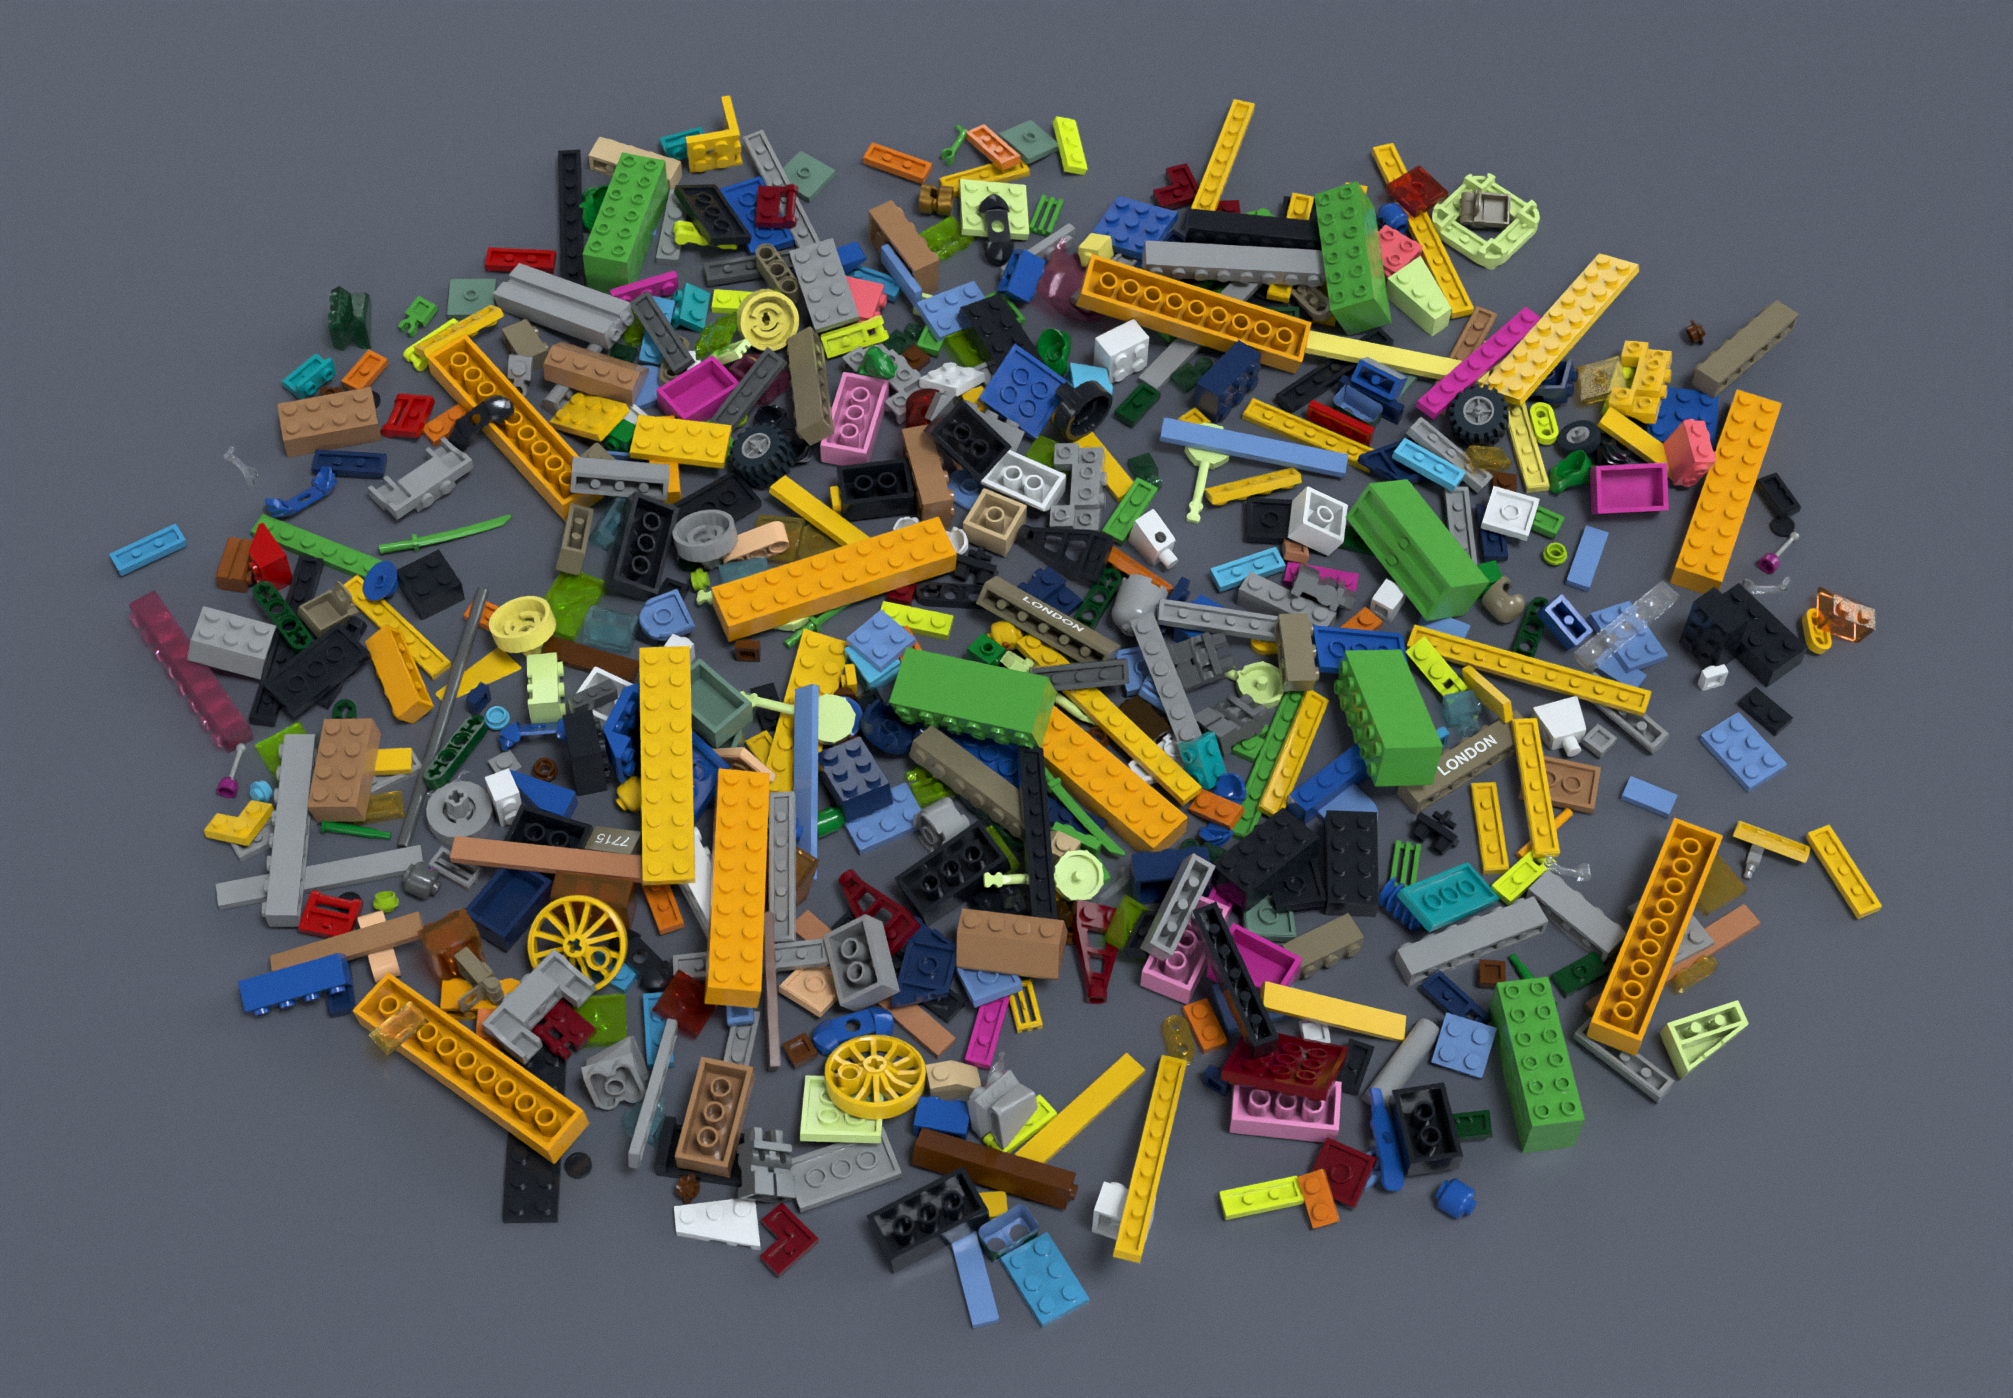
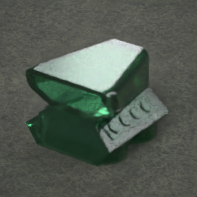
(350, 318)

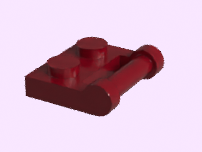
(769, 206)

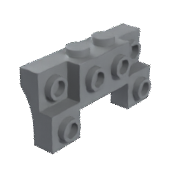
(900, 387)
(424, 483)
(1086, 487)
(532, 1000)

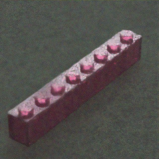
(193, 678)

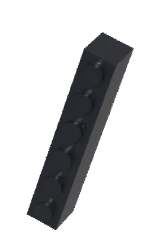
(1250, 230)
(1234, 980)

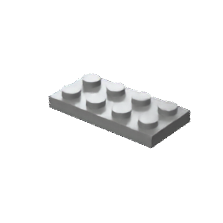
(824, 285)
(842, 1171)

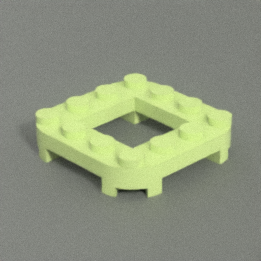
(1494, 251)

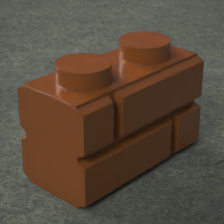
(234, 567)

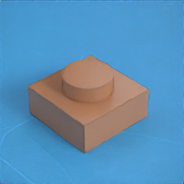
(1295, 551)

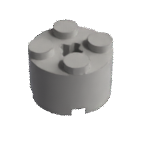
(939, 823)

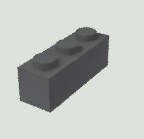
(593, 697)

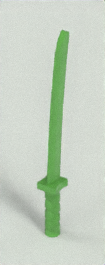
(444, 536)
(814, 624)
(1054, 785)

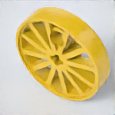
(586, 955)
(875, 1075)

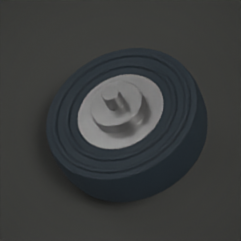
(1579, 436)

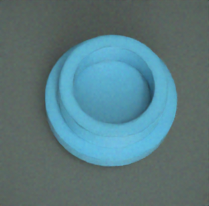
(497, 718)
(261, 791)

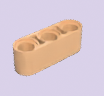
(759, 542)
(384, 960)

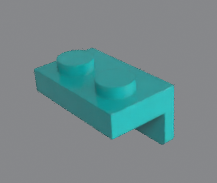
(675, 145)
(690, 307)
(309, 376)
(1203, 759)

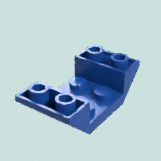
(620, 721)

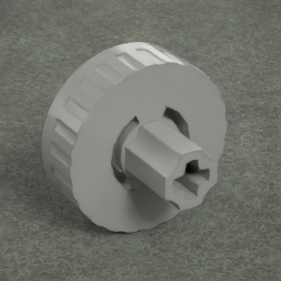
(705, 537)
(457, 802)

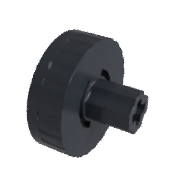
(1081, 408)

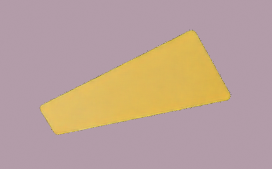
(487, 670)

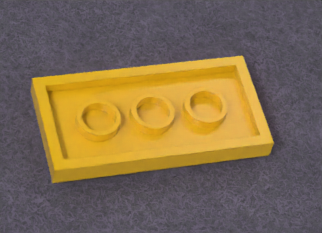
(681, 441)

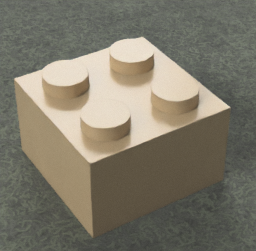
(994, 522)

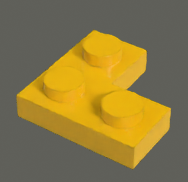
(242, 828)

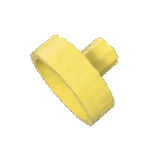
(751, 314)
(518, 616)

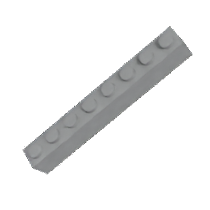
(1234, 263)
(291, 831)

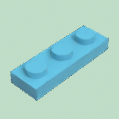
(1428, 464)
(1235, 572)

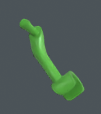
(949, 153)

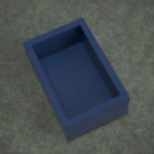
(1227, 382)
(854, 779)
(1154, 872)
(509, 905)

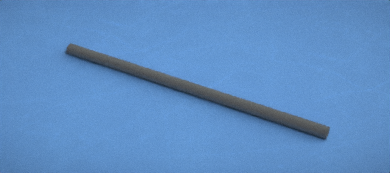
(443, 715)

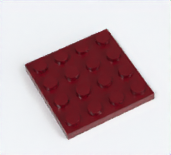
(1295, 1068)

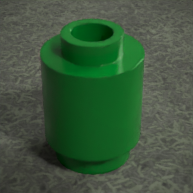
(829, 821)

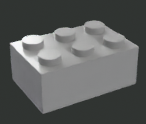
(231, 642)
(861, 963)

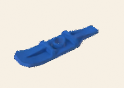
(1388, 1151)

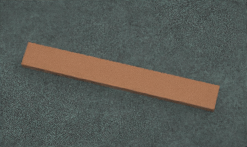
(545, 858)
(1723, 932)
(909, 1018)

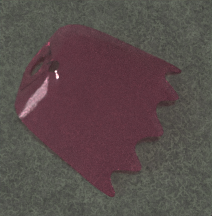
(1062, 280)

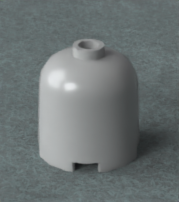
(1135, 599)

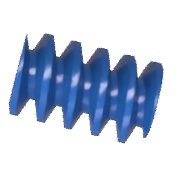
(1389, 898)

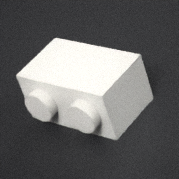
(504, 796)

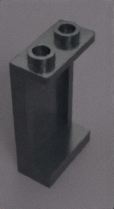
(666, 1163)

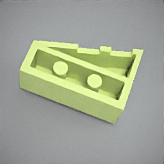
(1419, 296)
(545, 688)
(1701, 1035)

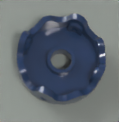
(880, 721)

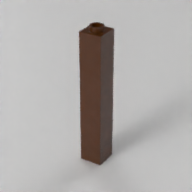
(995, 1168)

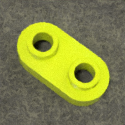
(1545, 425)

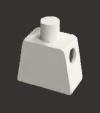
(1153, 540)
(1561, 725)

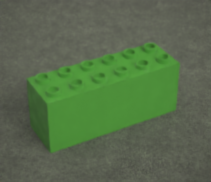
(626, 222)
(1352, 258)
(1417, 549)
(973, 698)
(1388, 718)
(1536, 1065)

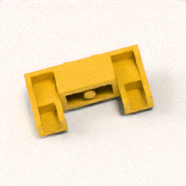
(1648, 384)

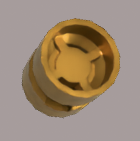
(936, 199)

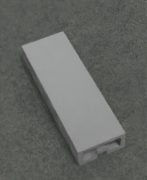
(564, 306)

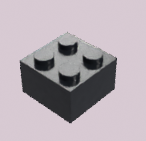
(430, 585)

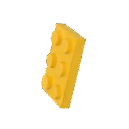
(589, 416)

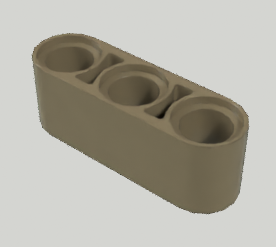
(775, 265)

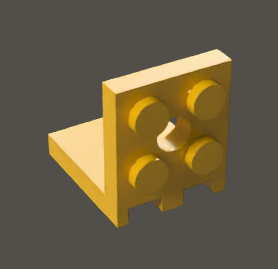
(724, 143)

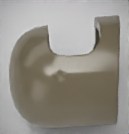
(1500, 604)

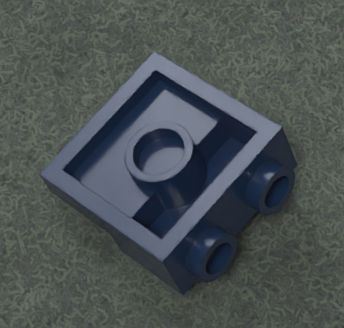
(1559, 383)
(1052, 590)

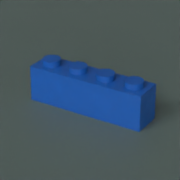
(1327, 784)
(295, 983)

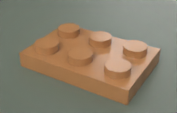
(1571, 784)

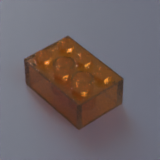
(613, 891)
(444, 940)

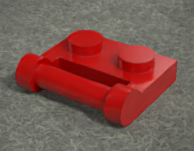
(413, 418)
(326, 922)

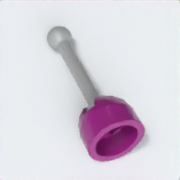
(1769, 562)
(228, 785)

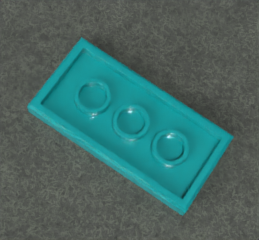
(1448, 897)

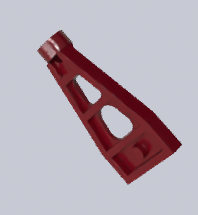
(1093, 918)
(898, 928)

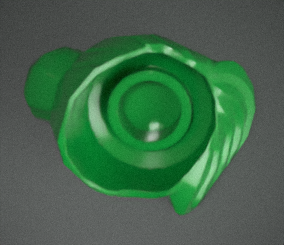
(591, 204)
(1055, 349)
(877, 364)
(1570, 472)

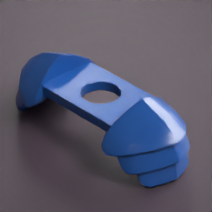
(323, 485)
(514, 731)
(1232, 788)
(833, 1031)

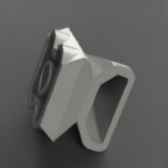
(616, 1074)
(1001, 1107)

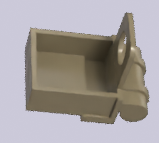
(1485, 209)
(328, 609)
(480, 977)

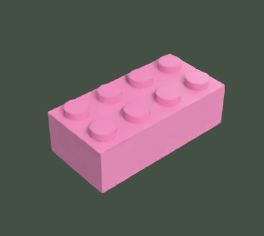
(856, 419)
(1180, 973)
(1284, 1116)

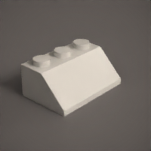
(1026, 481)

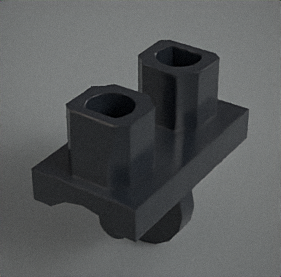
(966, 564)
(1445, 838)

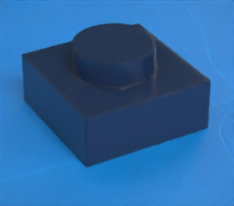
(478, 699)
(1213, 1080)

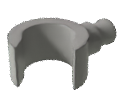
(1753, 860)

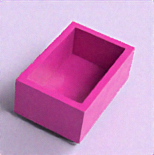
(697, 392)
(1629, 488)
(1264, 959)

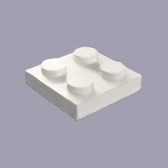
(952, 379)
(1510, 513)

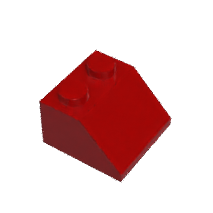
(269, 560)

